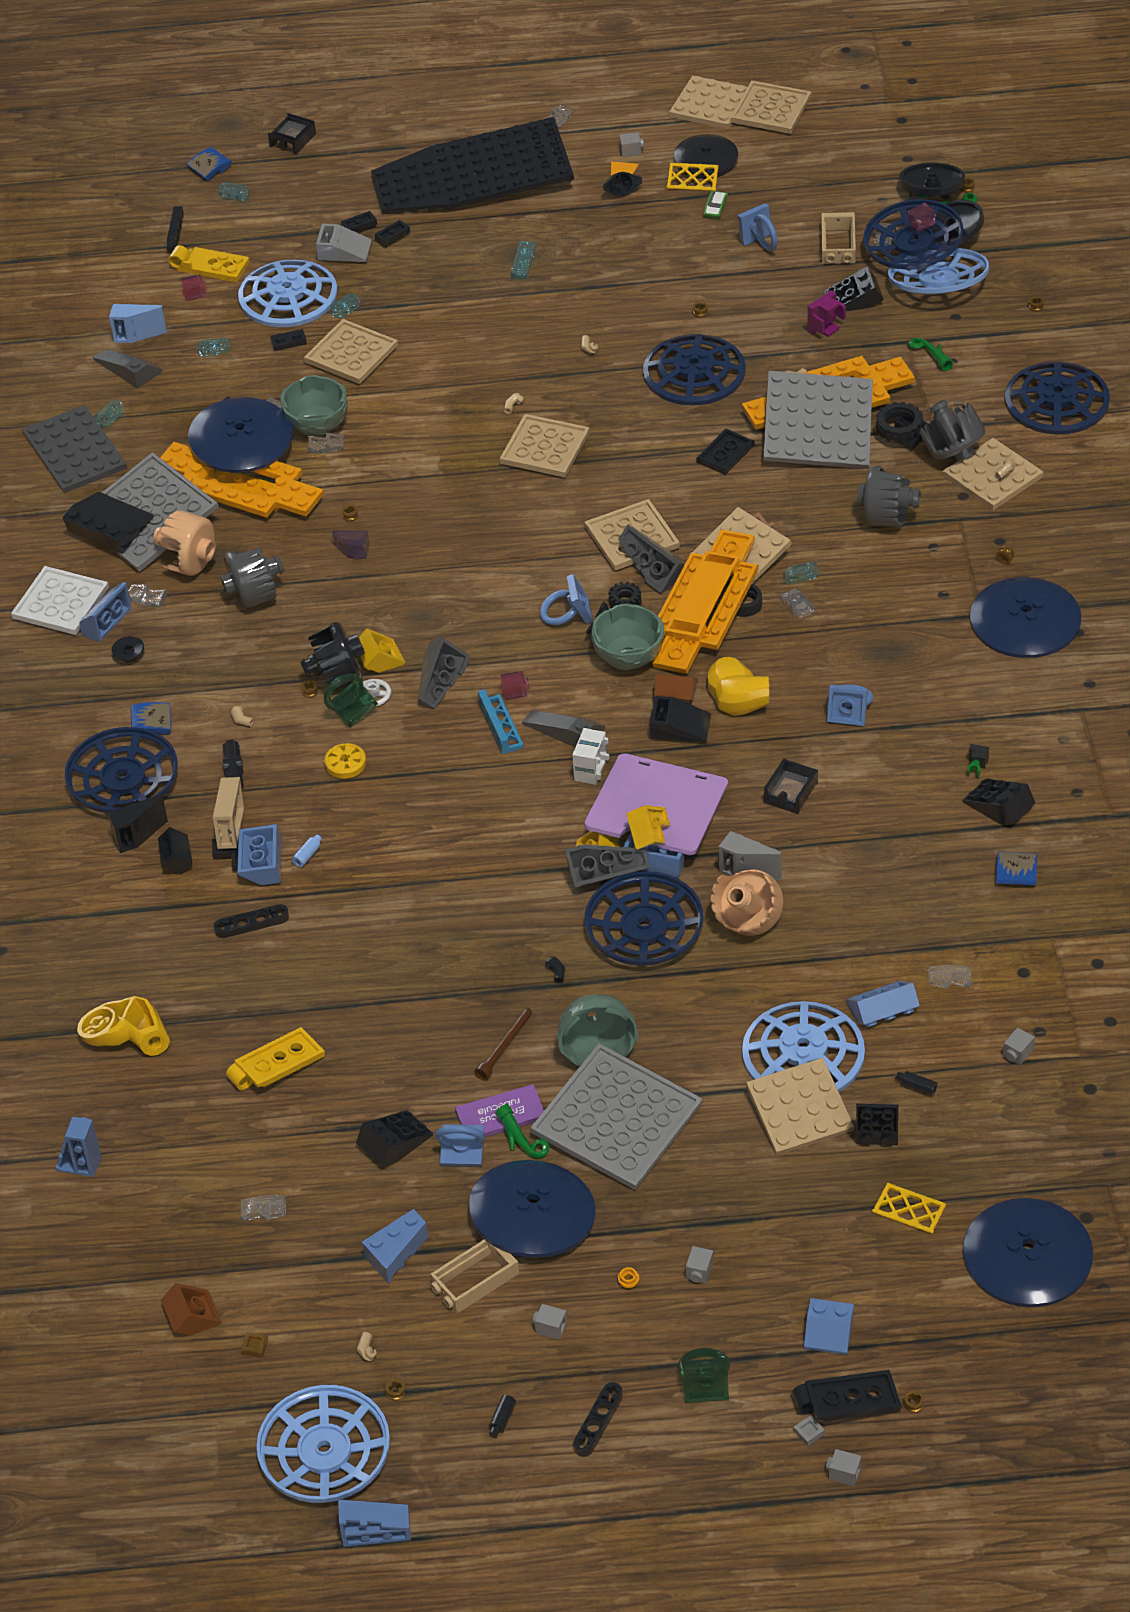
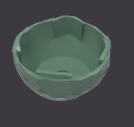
(314, 404)
(627, 636)
(610, 1027)

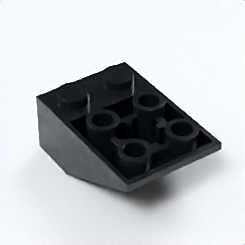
(858, 290)
(678, 720)
(1000, 800)
(137, 822)
(877, 1124)
(392, 1137)

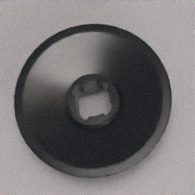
(128, 648)

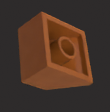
(675, 686)
(190, 1309)

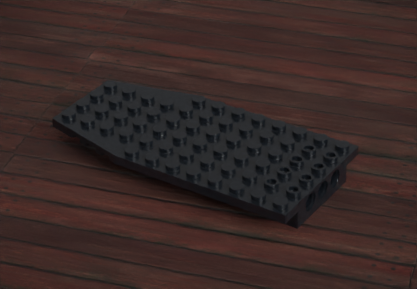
(474, 169)

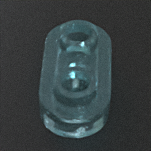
(233, 191)
(345, 306)
(214, 346)
(108, 414)
(801, 573)

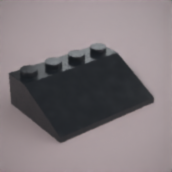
(106, 521)

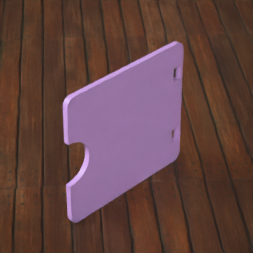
(687, 800)

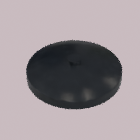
(707, 150)
(932, 178)
(971, 217)

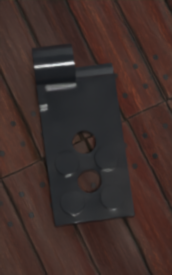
(830, 1400)

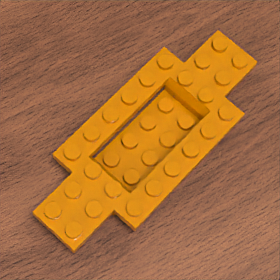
(885, 377)
(244, 490)
(696, 595)

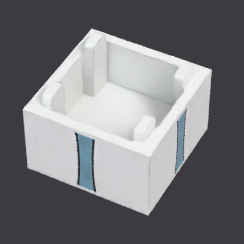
(590, 756)

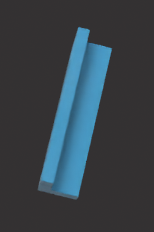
(497, 725)

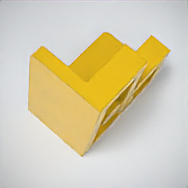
(647, 825)

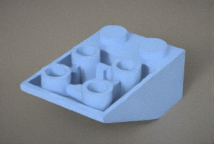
(136, 322)

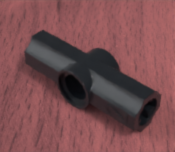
(232, 760)

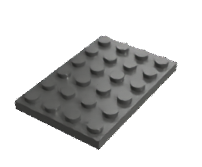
(74, 449)

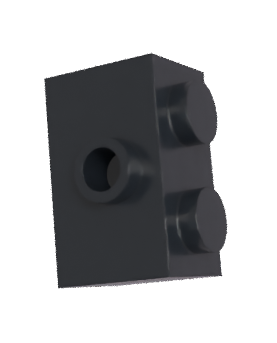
(175, 850)

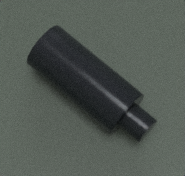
(917, 1082)
(501, 1415)

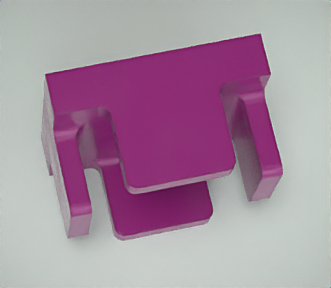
(823, 313)

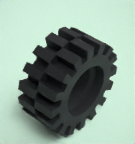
(624, 590)

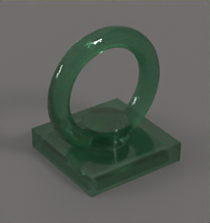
(352, 701)
(705, 1378)

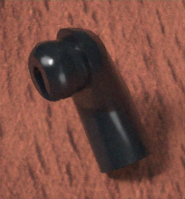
(556, 964)

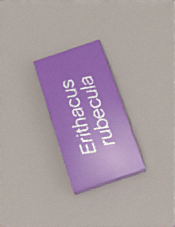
(522, 1101)

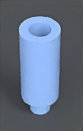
(306, 851)

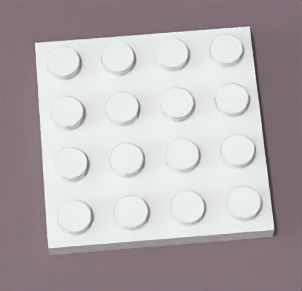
(59, 600)

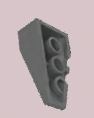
(127, 367)
(655, 562)
(440, 669)
(559, 726)
(597, 863)

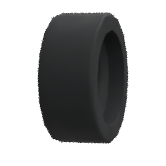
(755, 606)

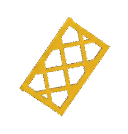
(702, 167)
(904, 1194)

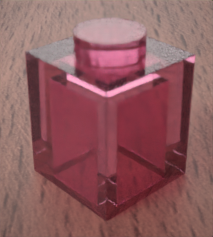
(921, 217)
(193, 287)
(514, 685)

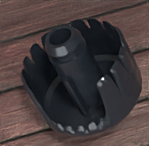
(336, 654)

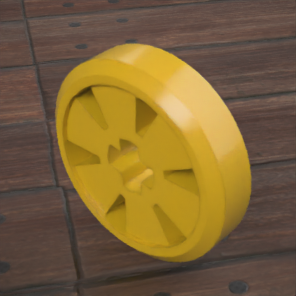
(354, 757)

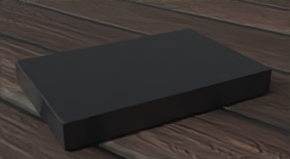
(725, 451)

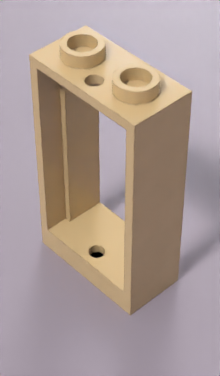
(846, 222)
(228, 813)
(465, 1261)

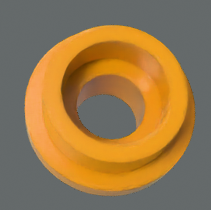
(628, 1273)

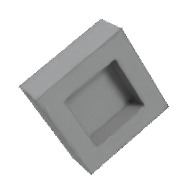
(809, 1430)

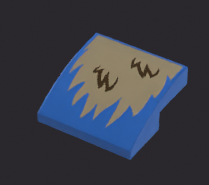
(208, 163)
(152, 716)
(1016, 868)

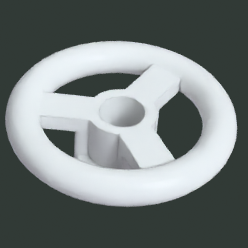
(373, 688)

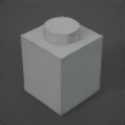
(631, 144)
(1018, 1046)
(699, 1264)
(550, 1321)
(844, 1467)

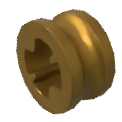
(969, 185)
(1036, 303)
(700, 309)
(353, 513)
(1009, 554)
(309, 684)
(389, 1391)
(916, 1396)

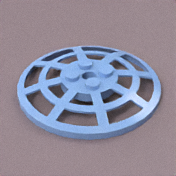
(942, 275)
(278, 293)
(804, 1033)
(323, 1435)

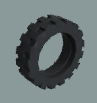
(899, 410)

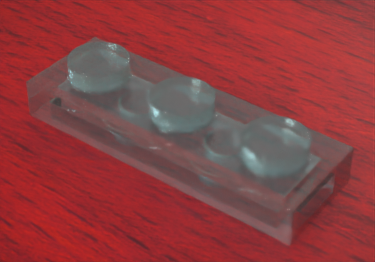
(523, 260)

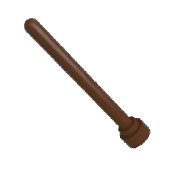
(484, 1070)

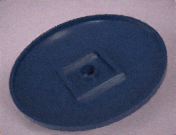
(260, 443)
(1041, 631)
(527, 1229)
(1034, 1275)

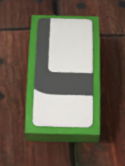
(715, 204)

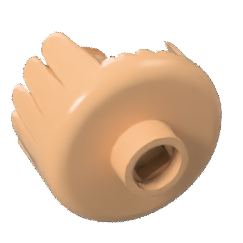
(190, 537)
(747, 902)

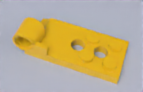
(198, 261)
(262, 1067)

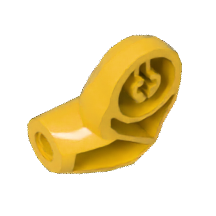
(736, 687)
(122, 1021)

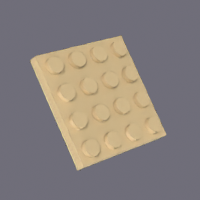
(708, 102)
(771, 107)
(351, 351)
(544, 445)
(978, 476)
(641, 516)
(767, 546)
(799, 1106)

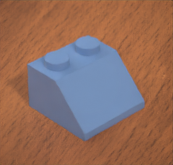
(829, 1326)

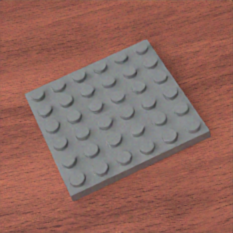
(818, 419)
(160, 491)
(616, 1116)

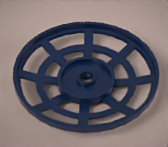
(903, 237)
(692, 372)
(1047, 396)
(124, 765)
(644, 912)

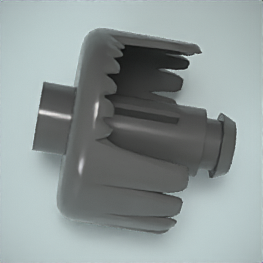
(952, 433)
(886, 498)
(250, 576)

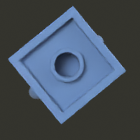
(756, 225)
(577, 599)
(848, 704)
(461, 1145)

